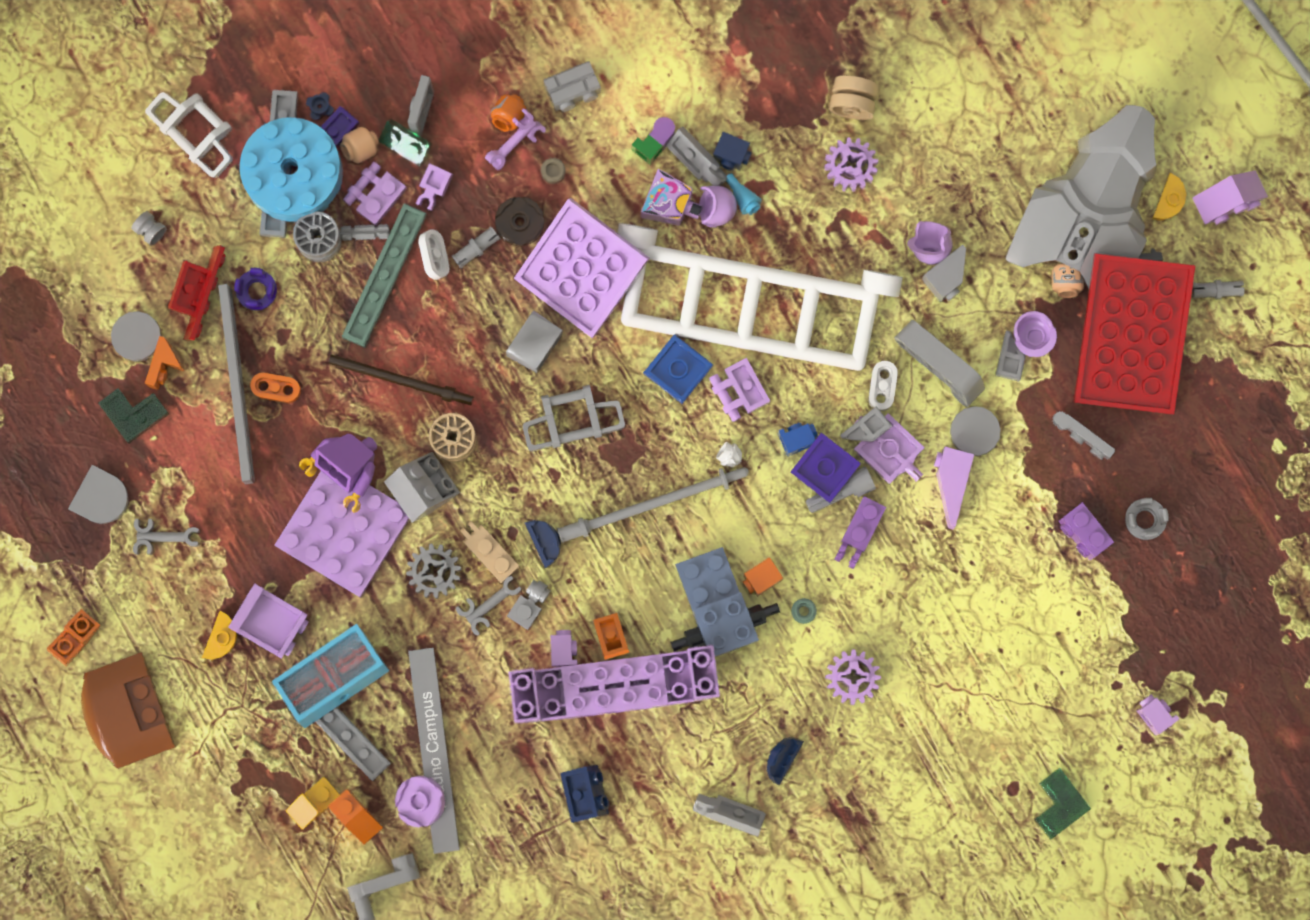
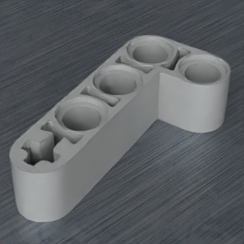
(942, 362)

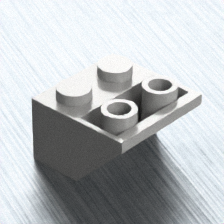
(421, 486)

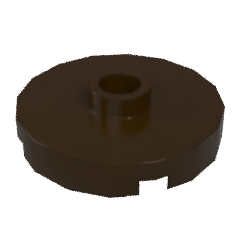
(516, 209)

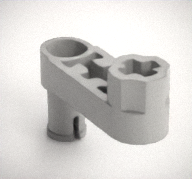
(405, 871)

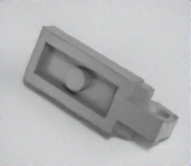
(696, 157)
(730, 813)

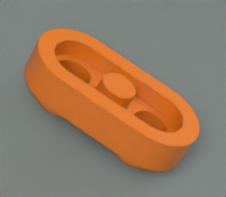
(276, 387)

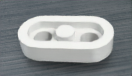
(434, 254)
(883, 386)

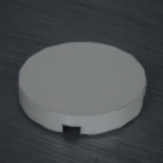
(135, 336)
(975, 431)

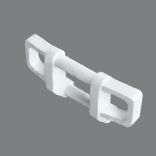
(211, 139)

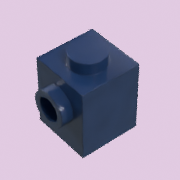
(732, 152)

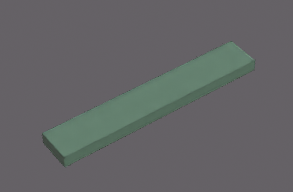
(384, 275)

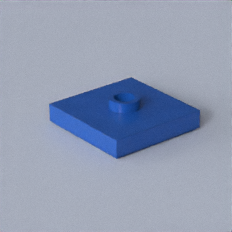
(678, 369)

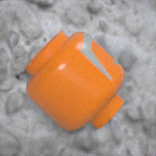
(505, 110)

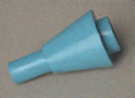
(746, 199)

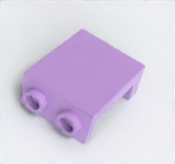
(269, 621)

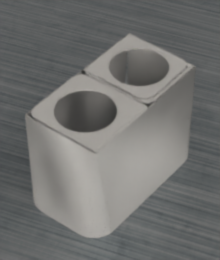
(534, 342)

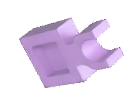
(435, 182)

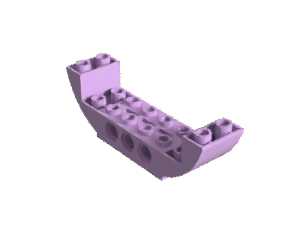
(614, 686)

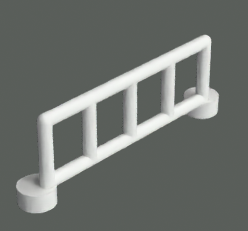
(871, 286)

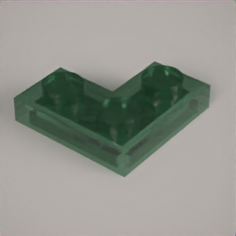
(133, 420)
(1067, 804)

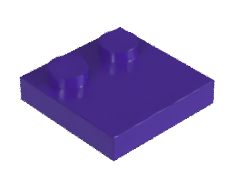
(825, 467)

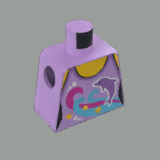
(669, 200)

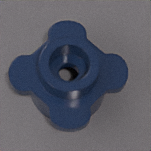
(313, 103)

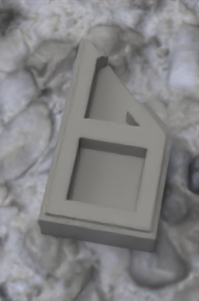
(1010, 360)

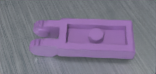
(861, 529)

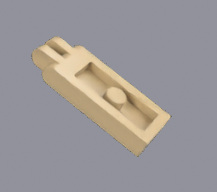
(489, 552)

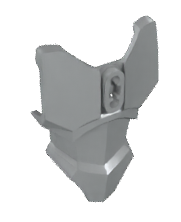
(1096, 194)

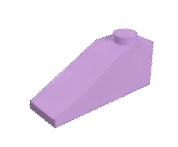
(952, 480)

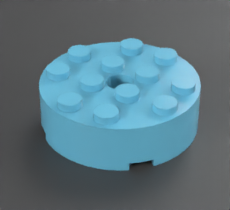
(273, 151)

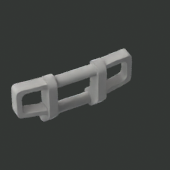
(594, 430)

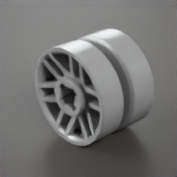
(321, 248)

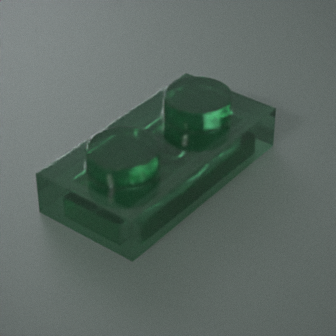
(405, 142)

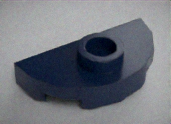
(545, 540)
(782, 757)

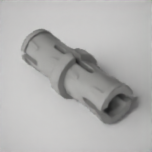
(475, 247)
(1218, 289)

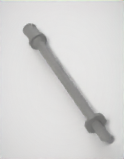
(1278, 40)
(585, 526)

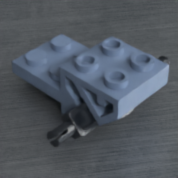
(718, 606)

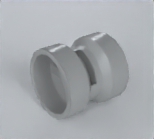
(149, 228)

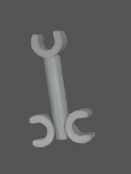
(145, 536)
(474, 615)

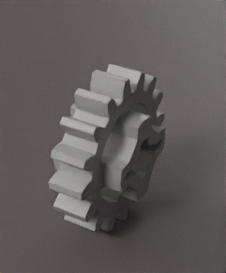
(423, 577)

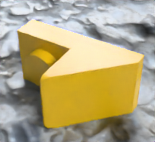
(312, 803)

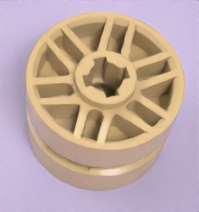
(854, 97)
(447, 449)

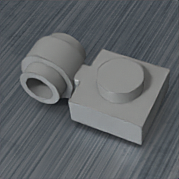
(525, 611)

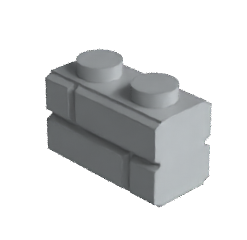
(572, 87)

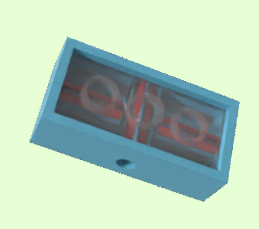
(330, 676)

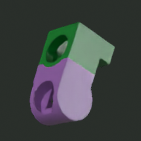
(655, 141)

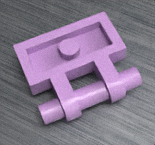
(380, 199)
(746, 386)

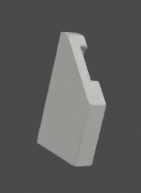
(868, 427)

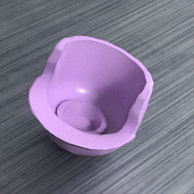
(718, 206)
(931, 242)
(1034, 334)

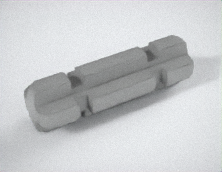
(365, 232)

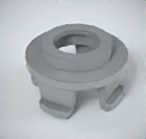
(1159, 513)

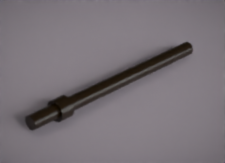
(448, 393)

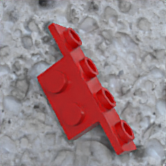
(193, 290)

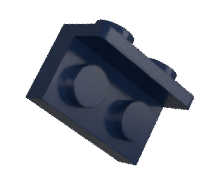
(585, 793)

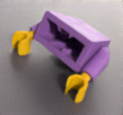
(346, 463)

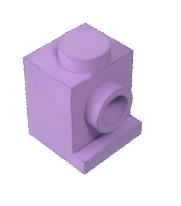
(563, 649)
(1156, 714)

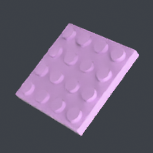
(581, 268)
(340, 542)

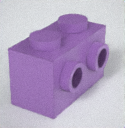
(1085, 532)

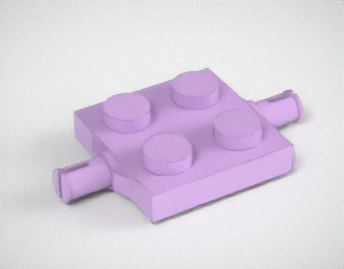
(891, 452)

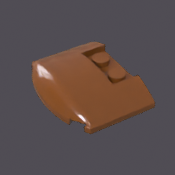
(125, 712)

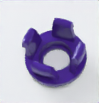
(246, 280)

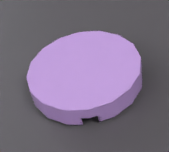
(420, 801)

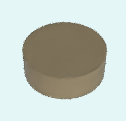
(553, 171)

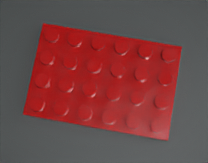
(1134, 333)

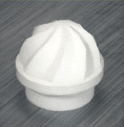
(729, 455)

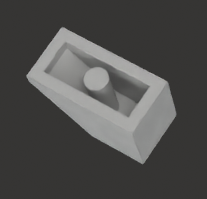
(947, 275)

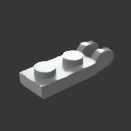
(1082, 434)

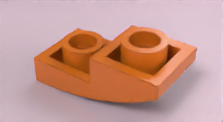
(73, 638)

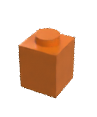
(762, 577)

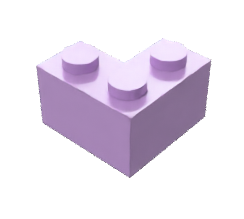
(1230, 195)

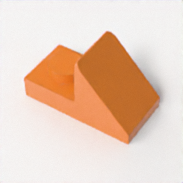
(162, 358)
(611, 636)

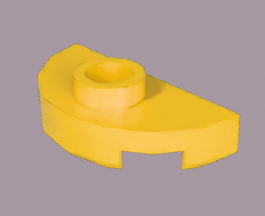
(1171, 199)
(221, 638)

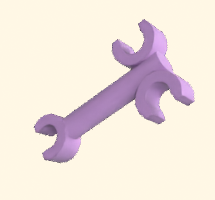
(526, 127)

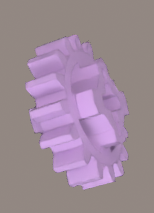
(846, 155)
(853, 665)

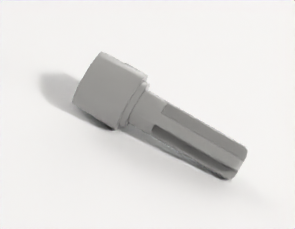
(858, 484)

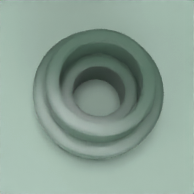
(803, 603)

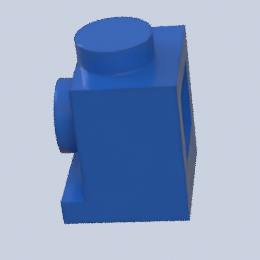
(797, 438)

